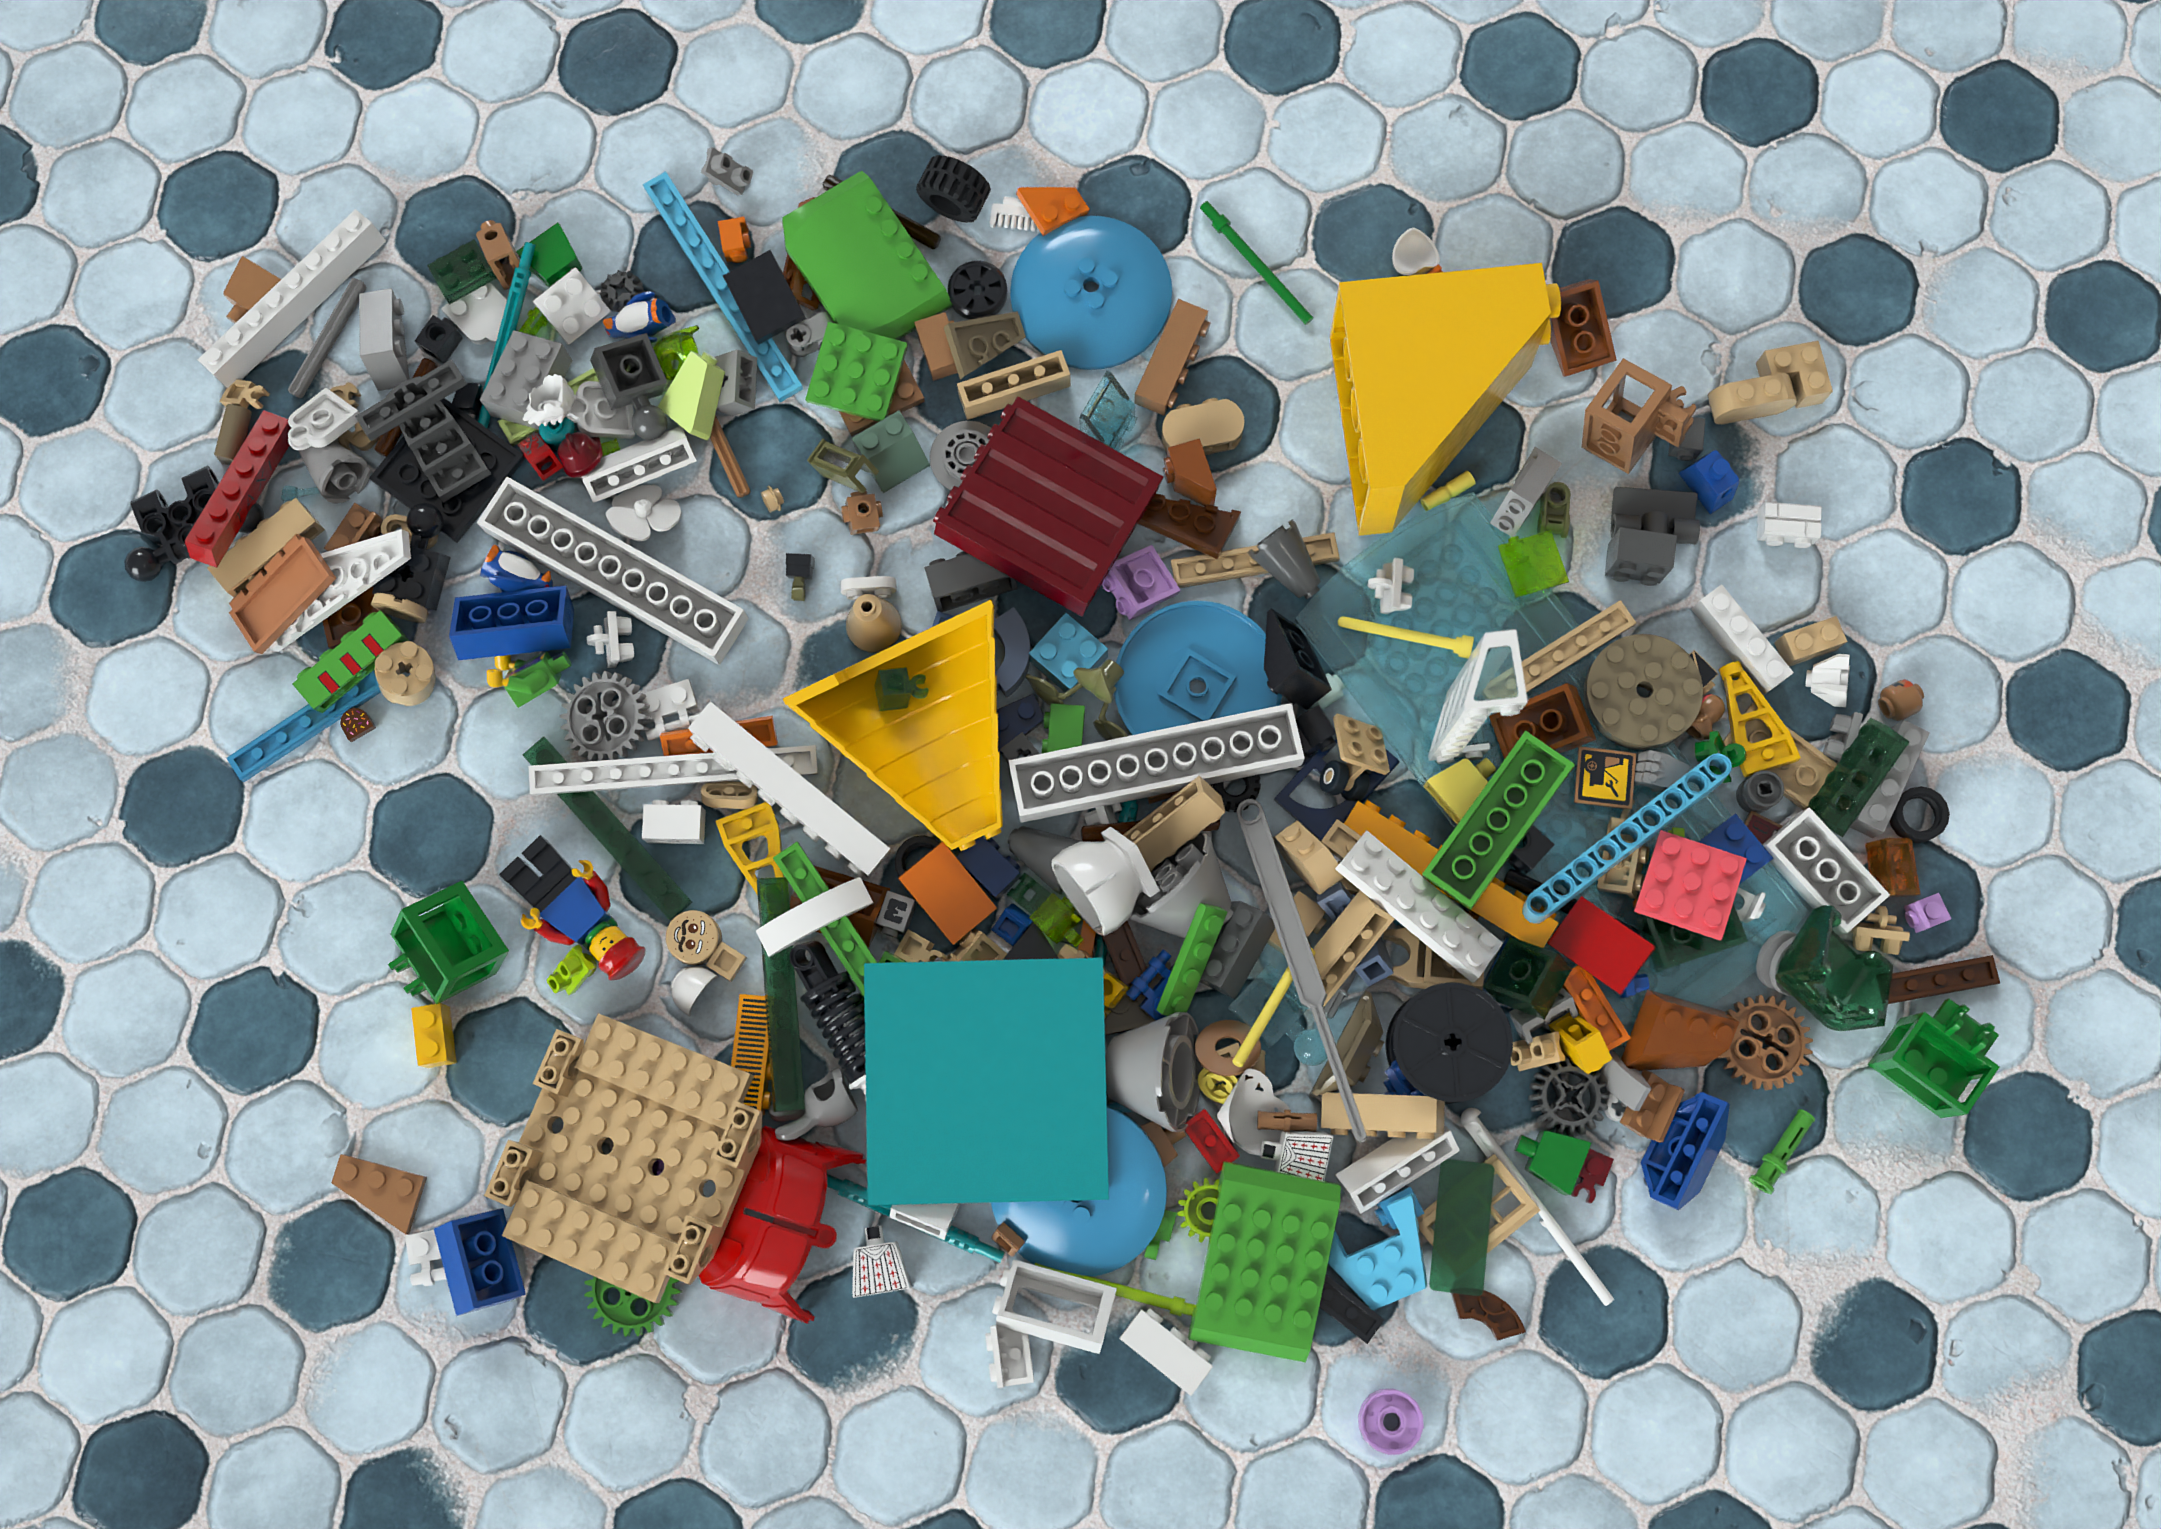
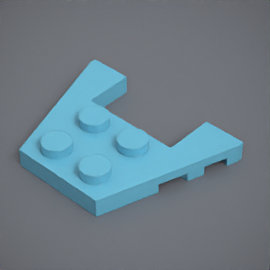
(1389, 1267)

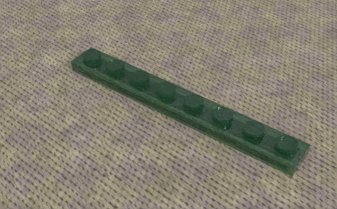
(616, 838)
(781, 1005)

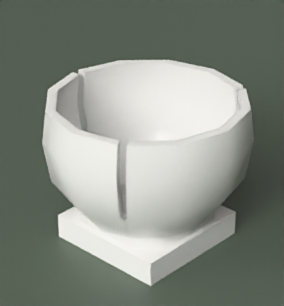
(1104, 879)

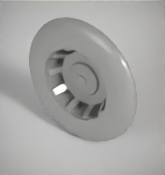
(966, 440)

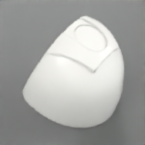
(1414, 253)
(688, 986)

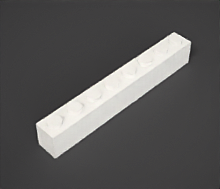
(292, 299)

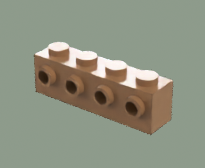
(1171, 357)

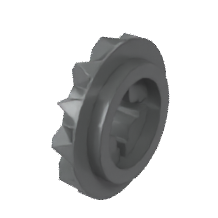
(610, 295)

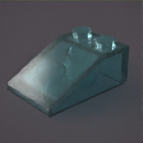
(1108, 413)

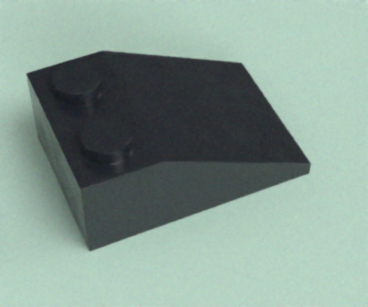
(1292, 663)

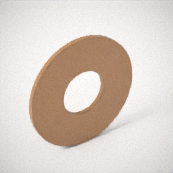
(1213, 1033)

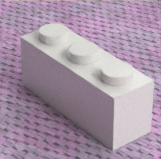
(1167, 1350)

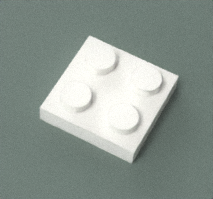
(571, 306)

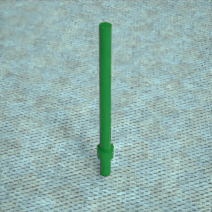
(1222, 225)

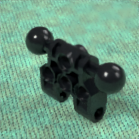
(153, 512)

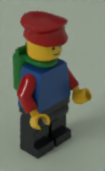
(572, 908)

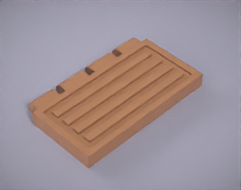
(280, 594)

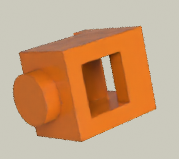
(734, 239)

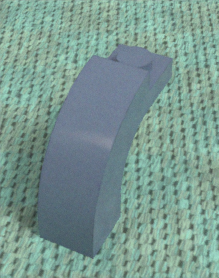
(1015, 639)
(1377, 962)

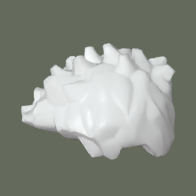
(550, 401)

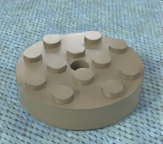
(1649, 664)

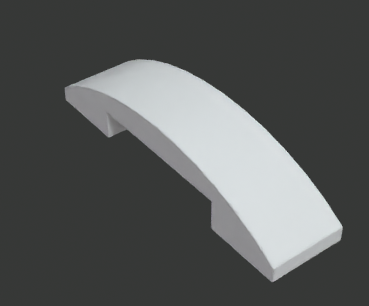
(813, 915)

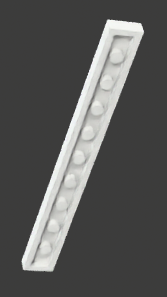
(651, 771)

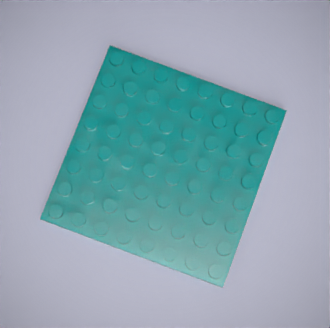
(985, 1081)

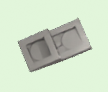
(1624, 1083)

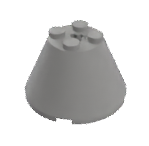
(1184, 882)

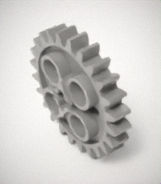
(627, 709)

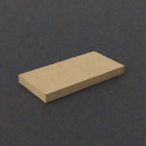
(1801, 778)

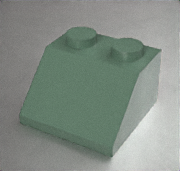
(892, 450)

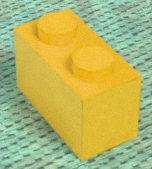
(433, 1035)
(1581, 1042)

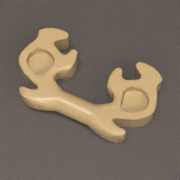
(358, 437)

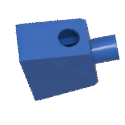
(1711, 480)

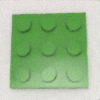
(856, 372)

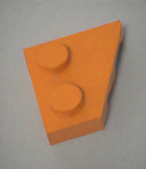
(1052, 206)

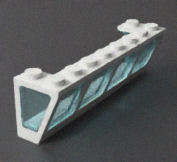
(1486, 684)

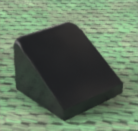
(468, 398)

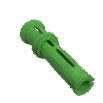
(1775, 1162)

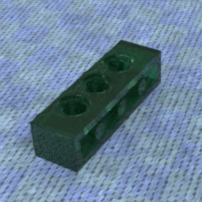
(1869, 771)

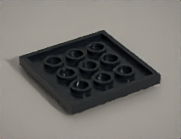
(405, 480)

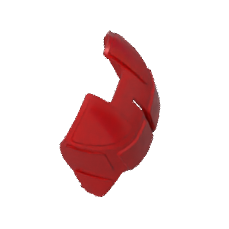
(765, 1258)

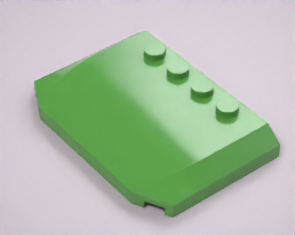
(863, 260)

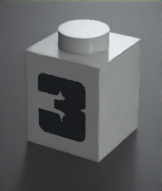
(896, 914)

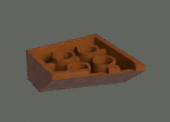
(1677, 1034)

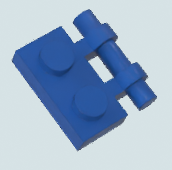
(1140, 984)

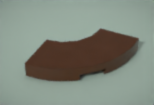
(1491, 1311)

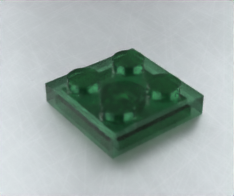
(461, 271)

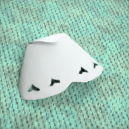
(1241, 1109)

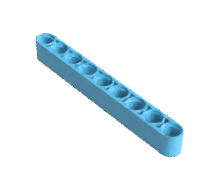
(1634, 826)

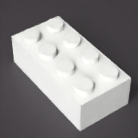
(1824, 869)

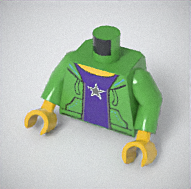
(529, 677)

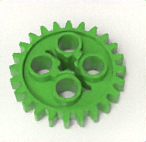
(623, 1313)

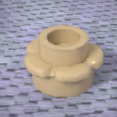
(772, 499)

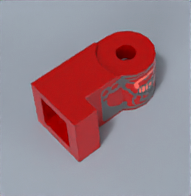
(538, 454)

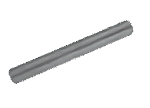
(326, 338)

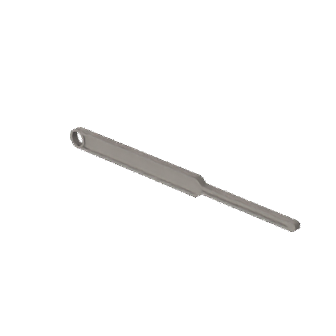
(1296, 946)

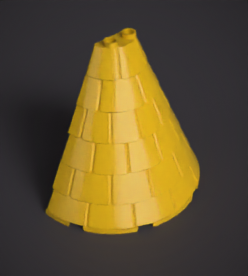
(940, 749)

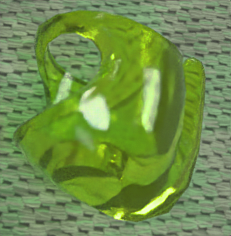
(675, 347)

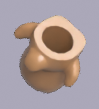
(1710, 712)

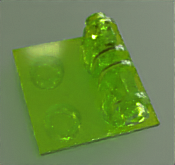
(1533, 563)

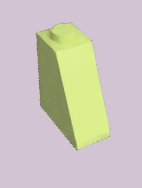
(695, 394)

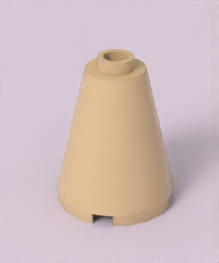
(873, 623)

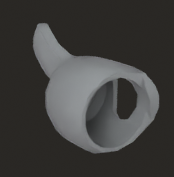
(826, 1105)

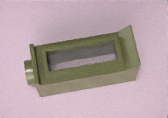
(840, 464)

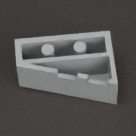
(383, 338)

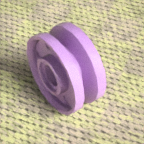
(1409, 1421)

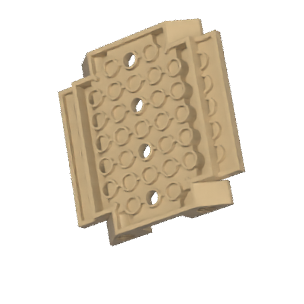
(610, 1208)

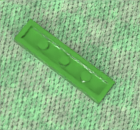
(1192, 959)

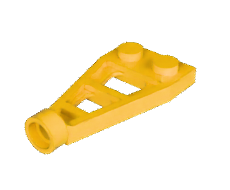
(1765, 754)
(746, 826)

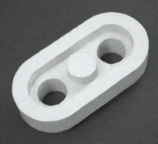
(878, 586)

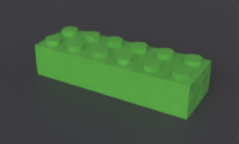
(1498, 820)

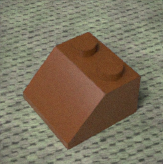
(1189, 472)

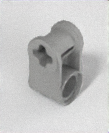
(810, 332)

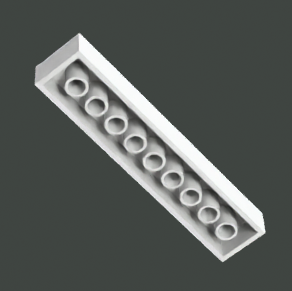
(613, 570)
(1156, 762)

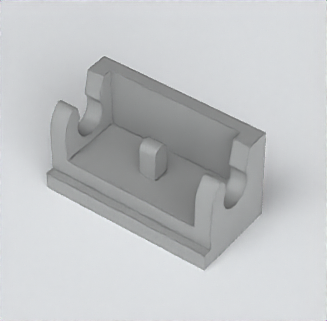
(1527, 1023)

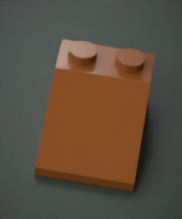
(1582, 330)
(1551, 717)

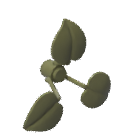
(1099, 681)

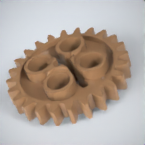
(1773, 1019)

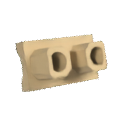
(1891, 935)
(1540, 1052)

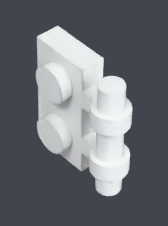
(667, 702)
(424, 1249)

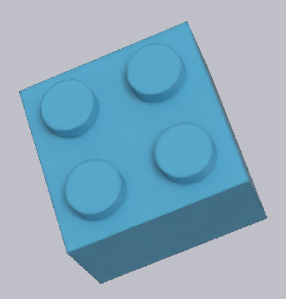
(1064, 650)

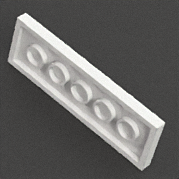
(1419, 906)

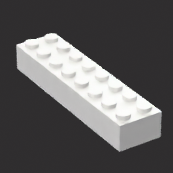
(788, 789)

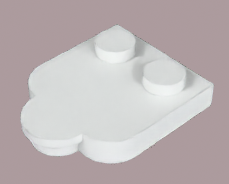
(478, 314)
(595, 416)
(320, 421)

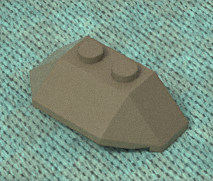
(1355, 1046)

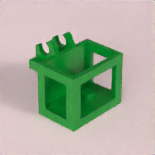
(448, 945)
(1938, 1058)

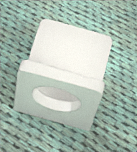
(1752, 906)

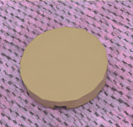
(401, 609)

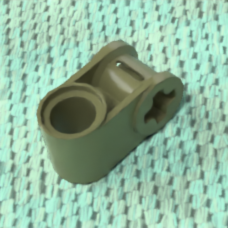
(1555, 515)

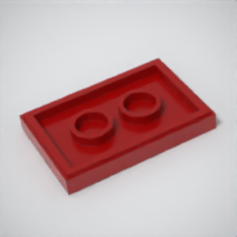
(1601, 945)

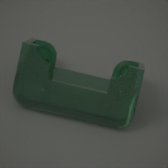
(1833, 980)

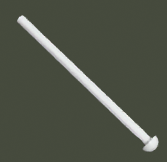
(1489, 1147)

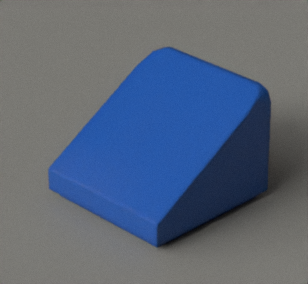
(1012, 924)

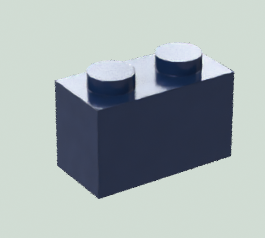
(990, 867)

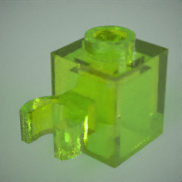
(1057, 919)

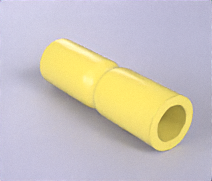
(1451, 489)

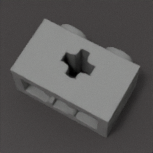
(739, 382)

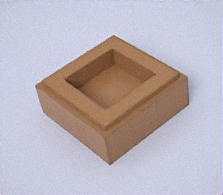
(1007, 1239)

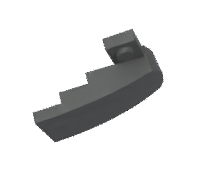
(429, 429)

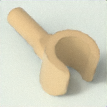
(1615, 822)

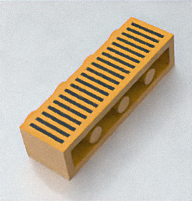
(752, 1049)

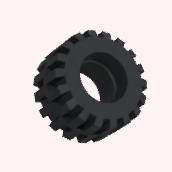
(953, 188)

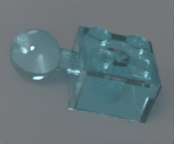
(1248, 1005)

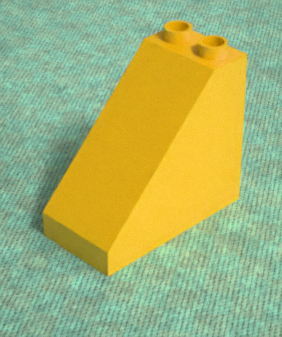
(1425, 369)

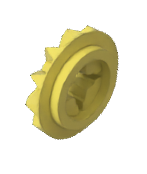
(1219, 1093)

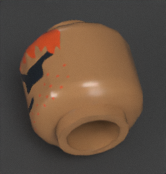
(1901, 700)

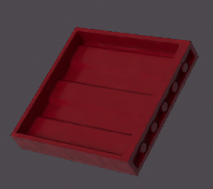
(1047, 505)

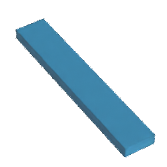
(297, 730)

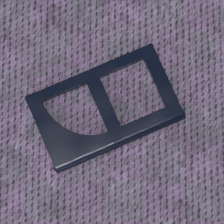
(1321, 820)

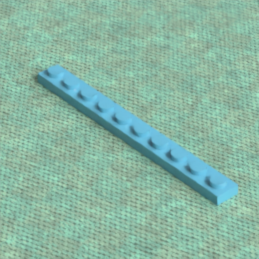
(711, 271)

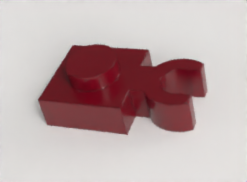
(1593, 1172)

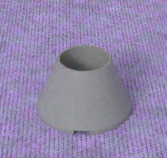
(1156, 1070)

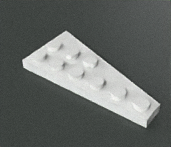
(355, 570)

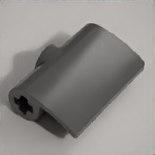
(1656, 512)

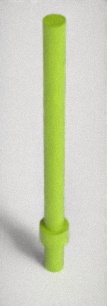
(1176, 1305)

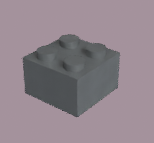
(1640, 556)

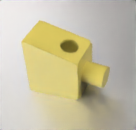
(1459, 786)

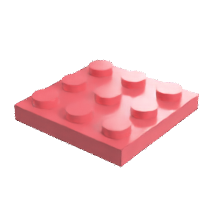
(1690, 885)

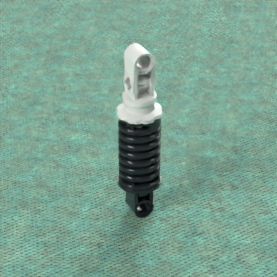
(835, 1012)

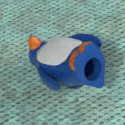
(640, 317)
(513, 571)

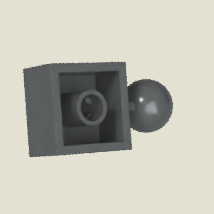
(635, 385)

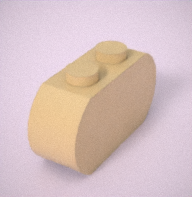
(1752, 398)
(1214, 421)
(1308, 857)

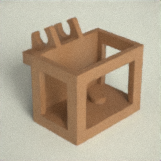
(1625, 442)

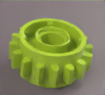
(1193, 1205)

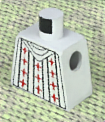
(1300, 1153)
(878, 1266)

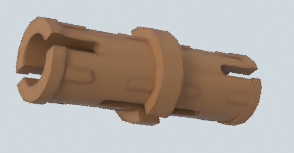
(1287, 1121)

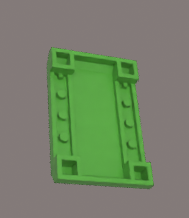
(1266, 1262)

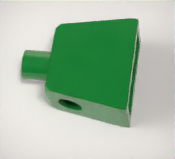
(552, 255)
(1554, 1159)

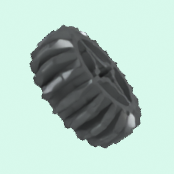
(1559, 1086)

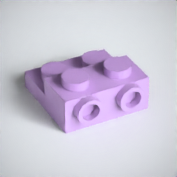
(1140, 582)

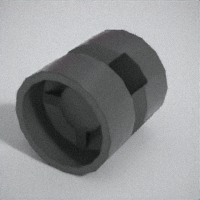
(1760, 791)

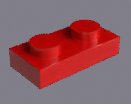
(1210, 1141)

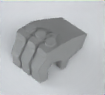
(1658, 770)

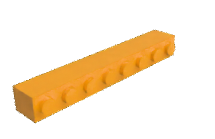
(1494, 905)

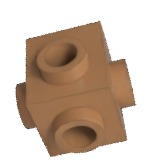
(860, 522)

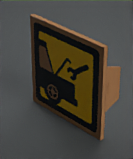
(1605, 778)

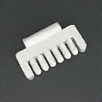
(1011, 208)

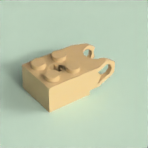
(1424, 965)

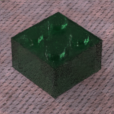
(1527, 978)

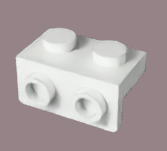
(1011, 1357)

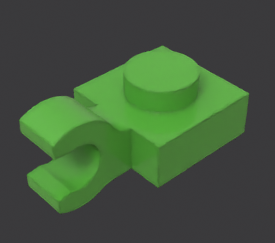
(1163, 1233)

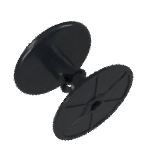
(1467, 1020)

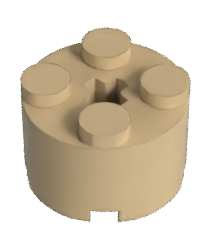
(395, 685)

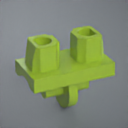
(572, 971)

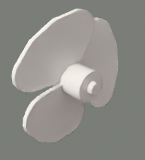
(634, 514)

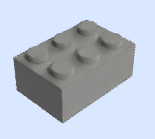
(520, 369)

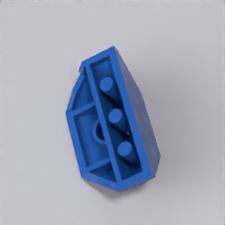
(1684, 1159)

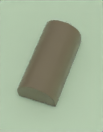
(232, 433)

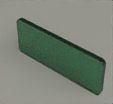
(1461, 1227)

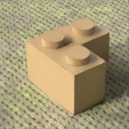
(1806, 370)

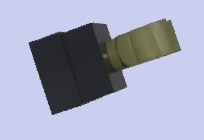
(799, 568)

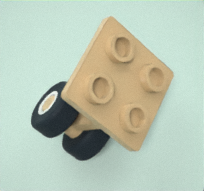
(1362, 749)

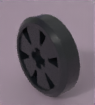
(963, 283)

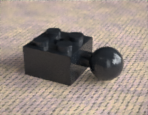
(428, 566)

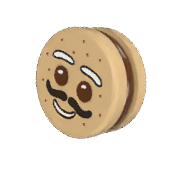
(693, 937)

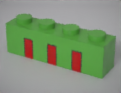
(348, 662)

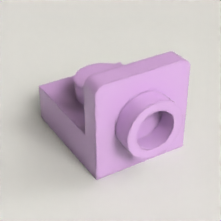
(1926, 913)

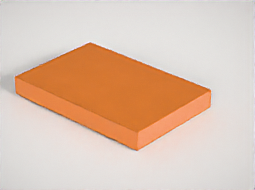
(947, 893)

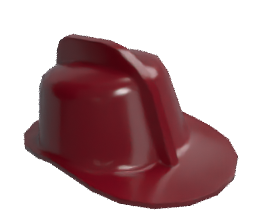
(579, 453)

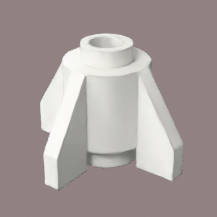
(1830, 679)

